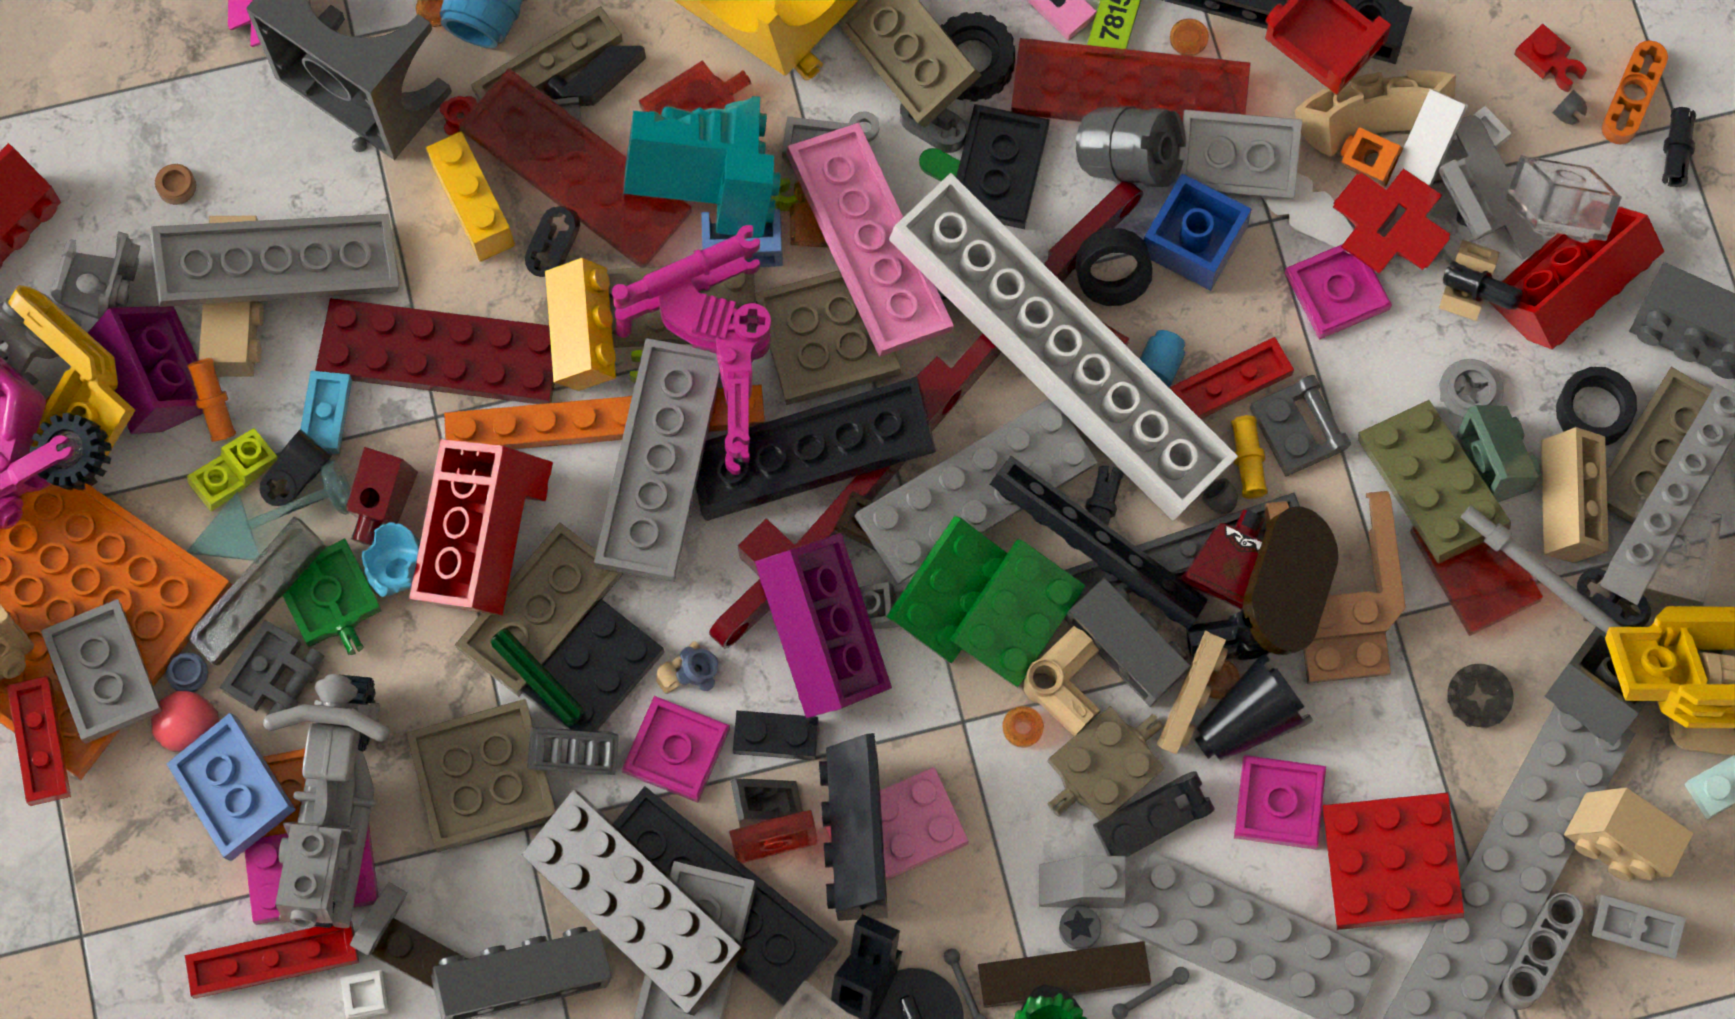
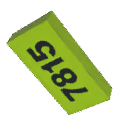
(1114, 23)

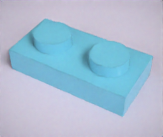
(326, 408)

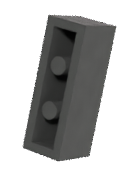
(1129, 641)

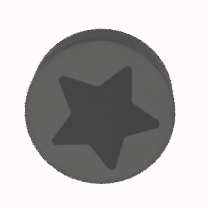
(1080, 927)

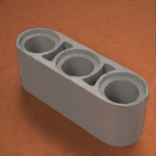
(1555, 936)

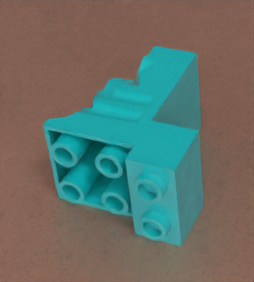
(707, 160)

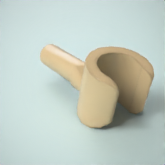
(667, 672)

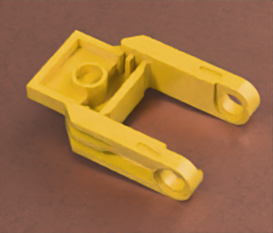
(92, 379)
(1666, 667)

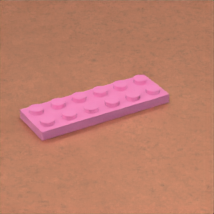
(857, 221)

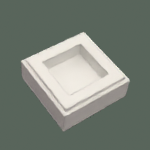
(365, 995)

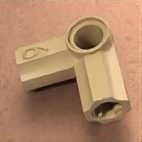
(1061, 664)

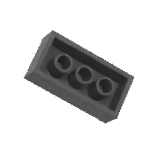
(1689, 319)

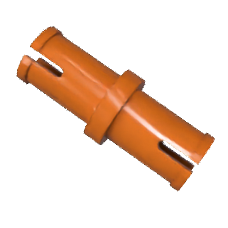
(211, 399)

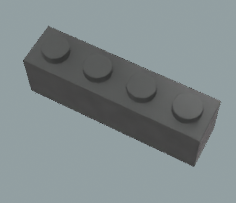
(521, 975)

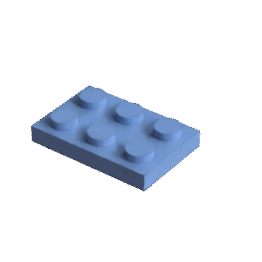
(230, 787)

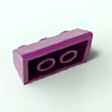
(150, 365)

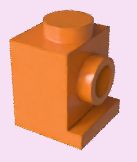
(1364, 143)

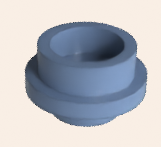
(187, 672)

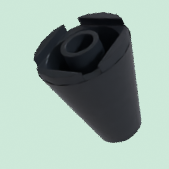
(1251, 713)

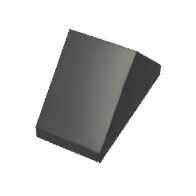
(764, 799)

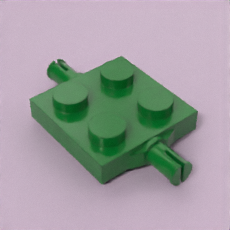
(332, 598)

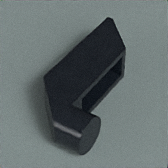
(599, 76)

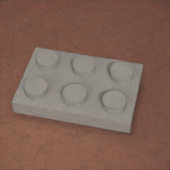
(1242, 152)
(101, 671)

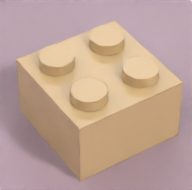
(1628, 835)

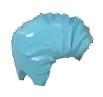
(391, 559)

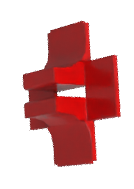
(1374, 207)

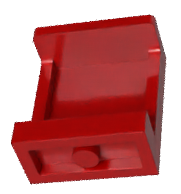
(1326, 38)

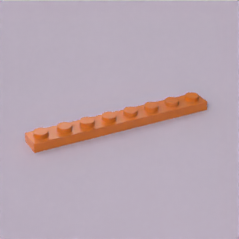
(568, 421)

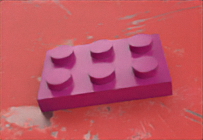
(265, 874)

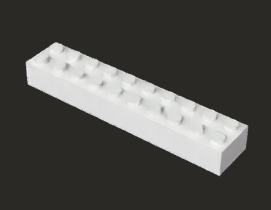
(1061, 346)

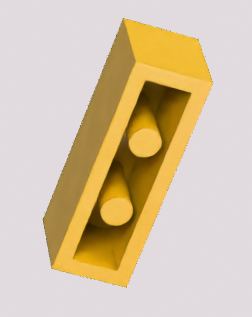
(470, 196)
(580, 324)

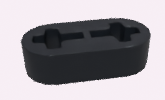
(544, 237)
(1610, 605)

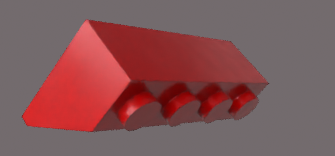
(24, 201)
(1574, 279)

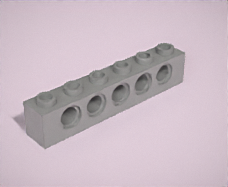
(1673, 498)

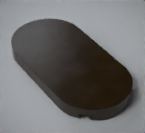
(1291, 580)

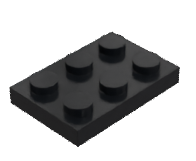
(599, 665)

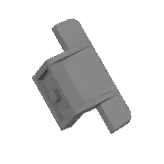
(1480, 189)

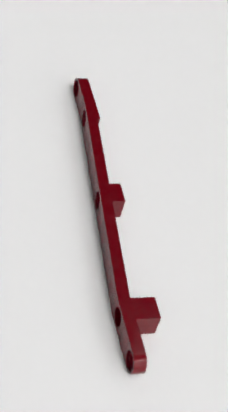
(941, 391)

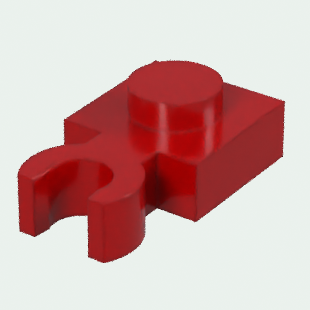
(1548, 53)

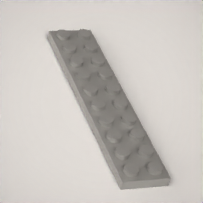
(1509, 874)

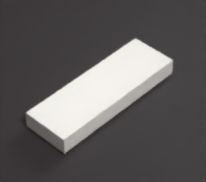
(1430, 137)

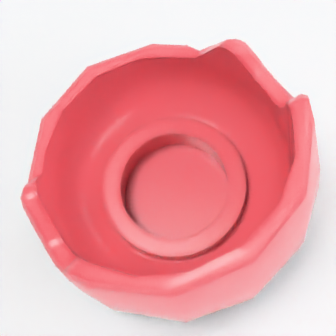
(182, 720)

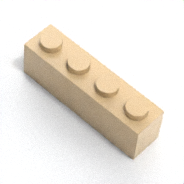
(231, 329)

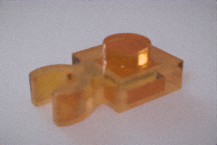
(803, 224)

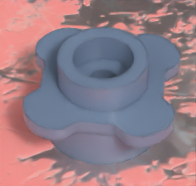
(705, 661)

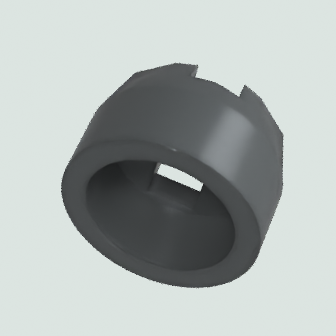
(1568, 106)
(1221, 496)

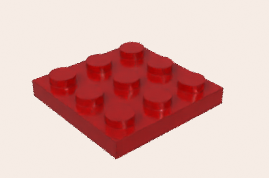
(1393, 861)

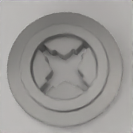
(1478, 375)

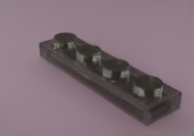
(256, 591)

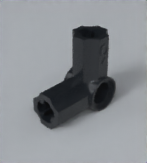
(1235, 632)

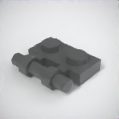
(262, 665)

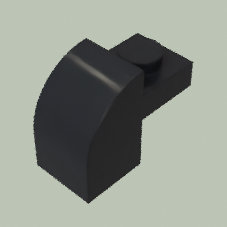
(868, 970)

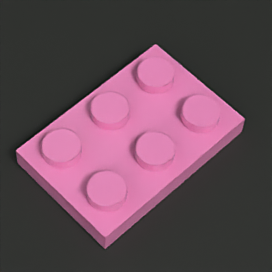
(917, 823)

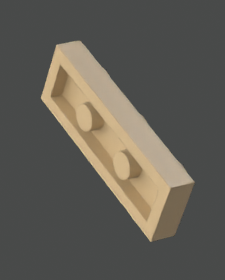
(1193, 693)

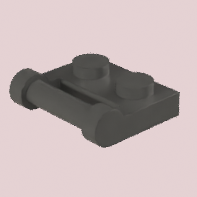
(1288, 431)

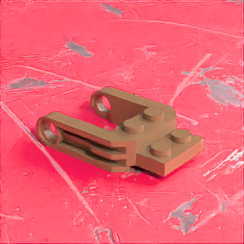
(1354, 625)

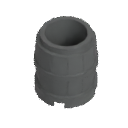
(1131, 145)

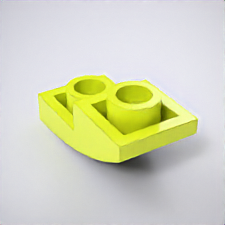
(233, 470)

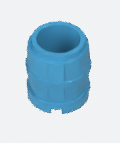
(480, 21)

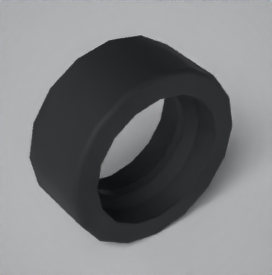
(1120, 291)
(1609, 381)

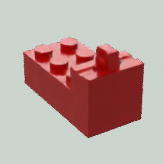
(475, 524)

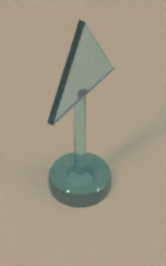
(231, 531)

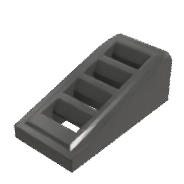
(607, 751)

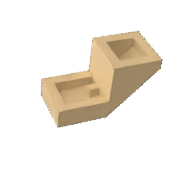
(1478, 259)

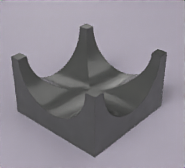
(347, 75)

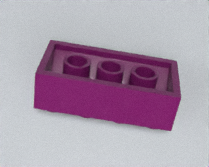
(823, 625)

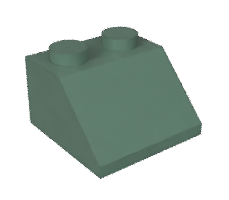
(1497, 450)

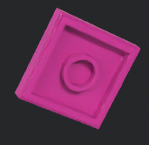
(1337, 291)
(675, 749)
(1280, 802)

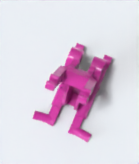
(708, 322)

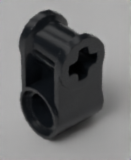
(296, 463)

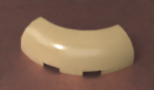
(1368, 103)

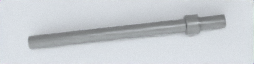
(1499, 538)

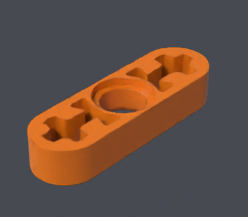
(1636, 107)

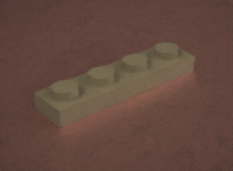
(558, 53)

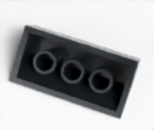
(855, 829)

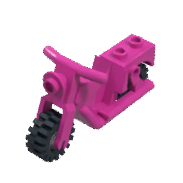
(66, 453)

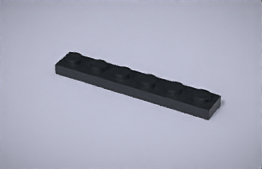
(1099, 542)

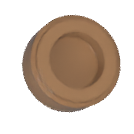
(175, 184)

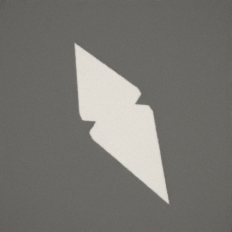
(1312, 213)

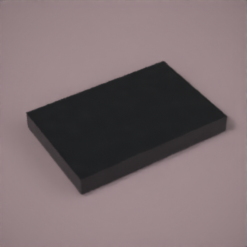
(1003, 161)

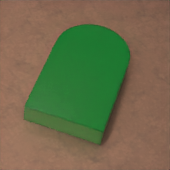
(938, 163)

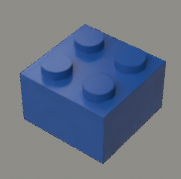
(1196, 231)

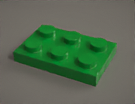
(946, 587)
(1017, 612)

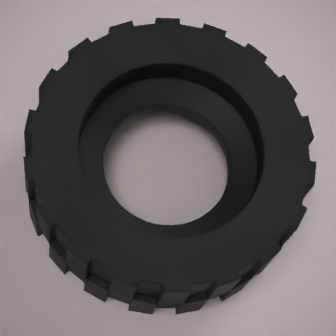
(999, 41)

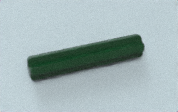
(537, 677)

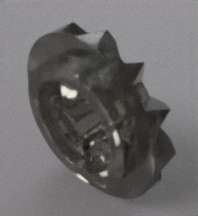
(1491, 682)

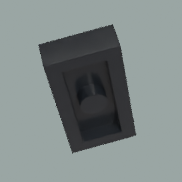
(775, 735)

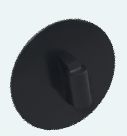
(920, 995)

